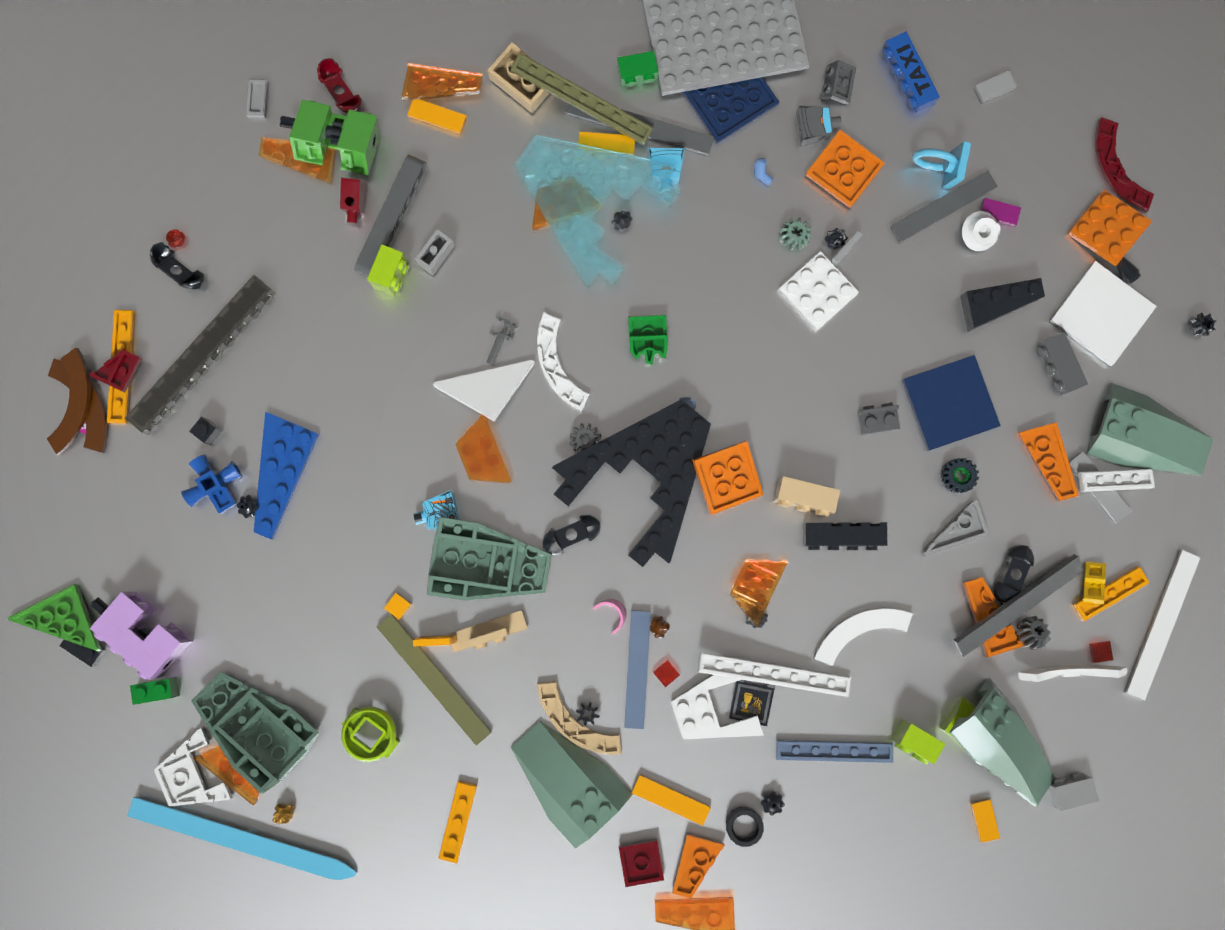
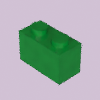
(637, 68)
(154, 690)

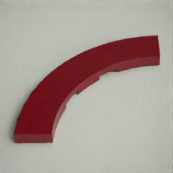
(1113, 170)

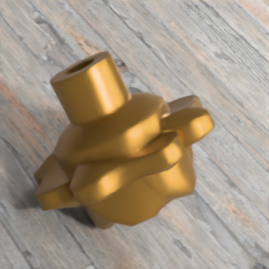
(283, 814)

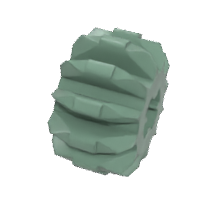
(799, 228)

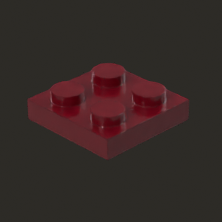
(641, 863)

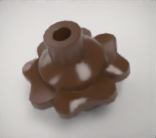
(659, 627)

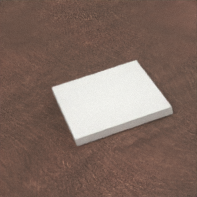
(1103, 313)

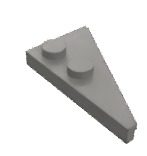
(964, 528)

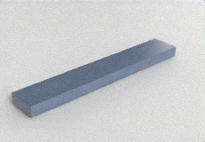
(637, 670)
(834, 751)

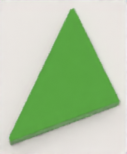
(61, 616)

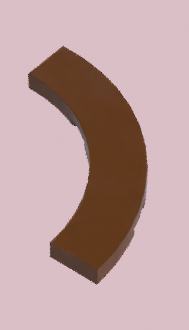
(78, 402)
(96, 419)

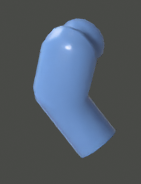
(760, 171)

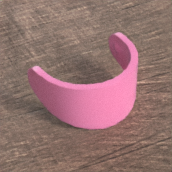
(619, 606)

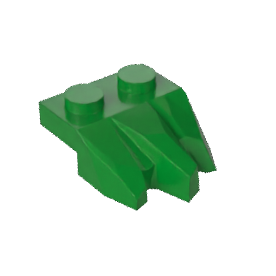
(648, 336)

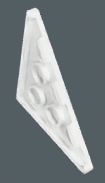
(488, 389)

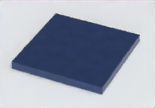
(731, 106)
(951, 402)

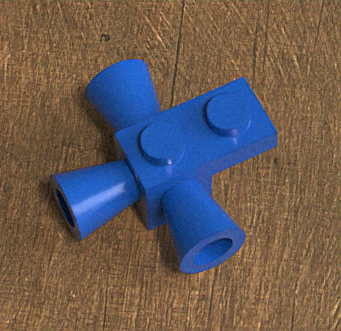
(212, 484)

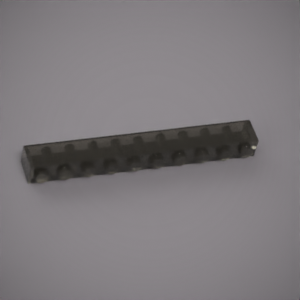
(200, 355)

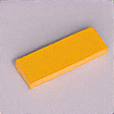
(437, 116)
(610, 142)

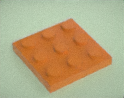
(844, 168)
(1110, 227)
(728, 477)

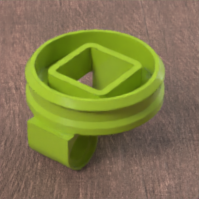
(380, 719)

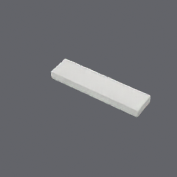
(1116, 480)

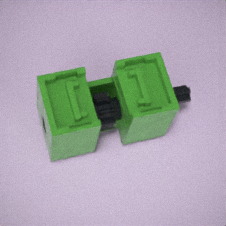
(319, 129)

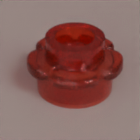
(170, 238)

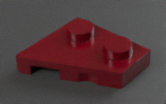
(118, 370)

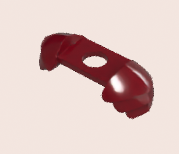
(329, 75)

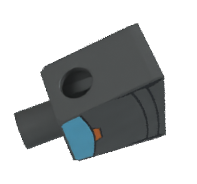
(815, 124)

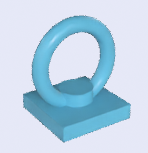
(953, 166)

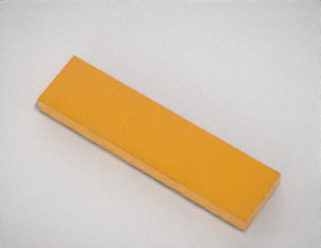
(1114, 592)
(671, 800)
(457, 822)

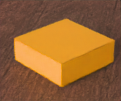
(397, 606)

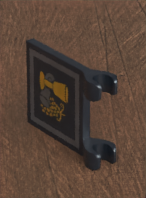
(751, 700)

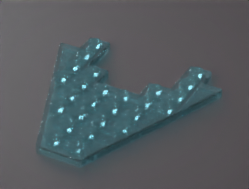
(574, 183)

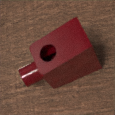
(351, 191)

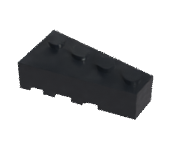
(994, 302)
(845, 535)

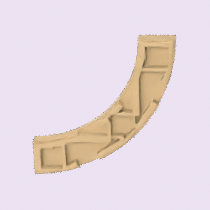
(570, 727)

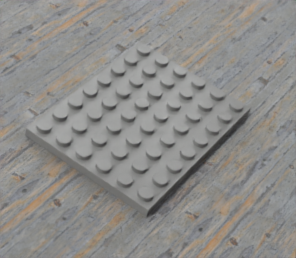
(723, 41)

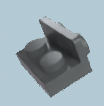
(838, 82)
(879, 419)

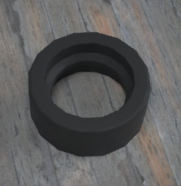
(744, 842)

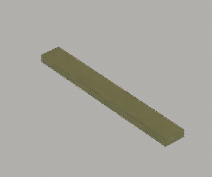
(581, 99)
(434, 680)

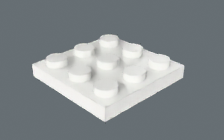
(818, 291)

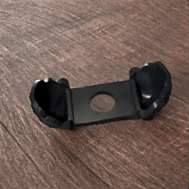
(163, 258)
(556, 541)
(1021, 559)

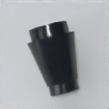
(1127, 271)

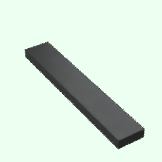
(944, 206)

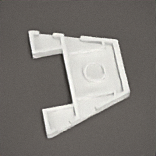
(181, 777)

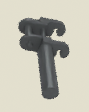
(499, 340)

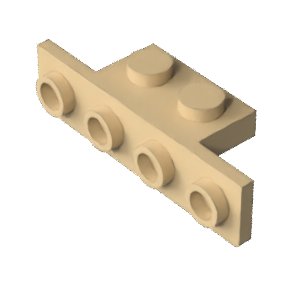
(489, 631)

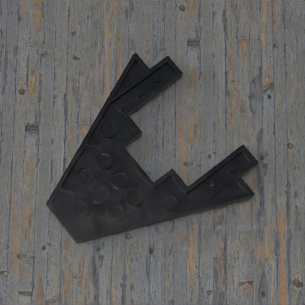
(664, 448)

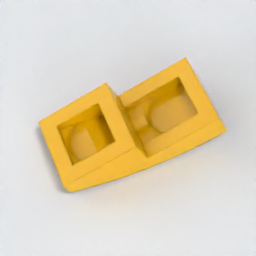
(1094, 582)

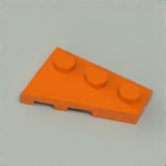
(694, 863)

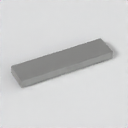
(1109, 500)

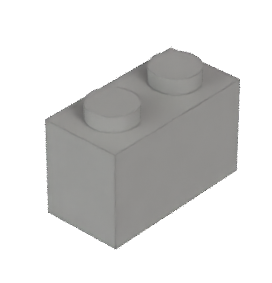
(434, 252)
(1073, 791)

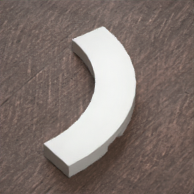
(551, 366)
(856, 625)
(1049, 672)

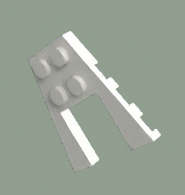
(698, 717)

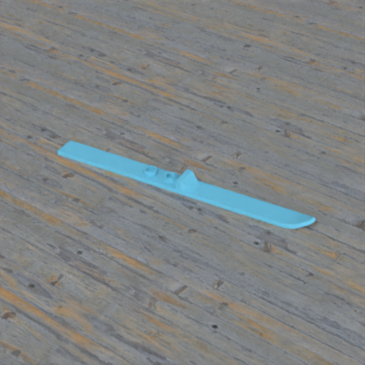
(239, 839)

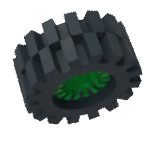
(966, 468)

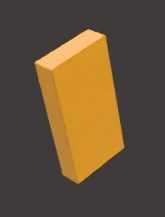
(434, 640)
(985, 820)

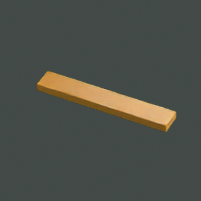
(121, 339)

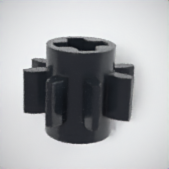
(1208, 324)
(589, 708)

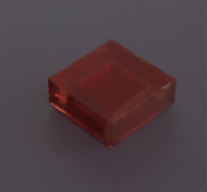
(1101, 651)
(666, 673)

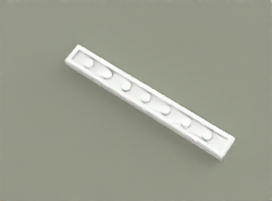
(1162, 624)
(773, 674)

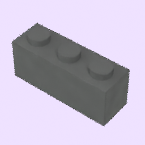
(1062, 364)

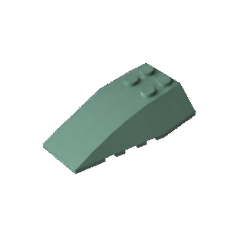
(1148, 435)
(483, 563)
(254, 730)
(1003, 744)
(569, 783)

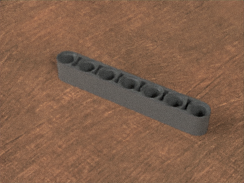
(391, 212)

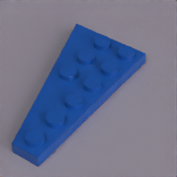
(282, 462)

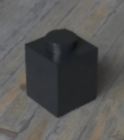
(205, 430)

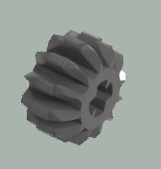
(582, 432)
(1033, 632)

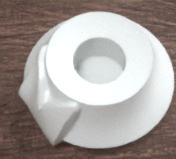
(980, 231)

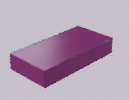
(1002, 212)

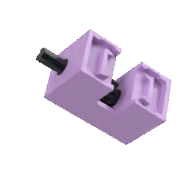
(123, 632)

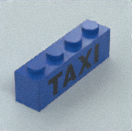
(910, 72)

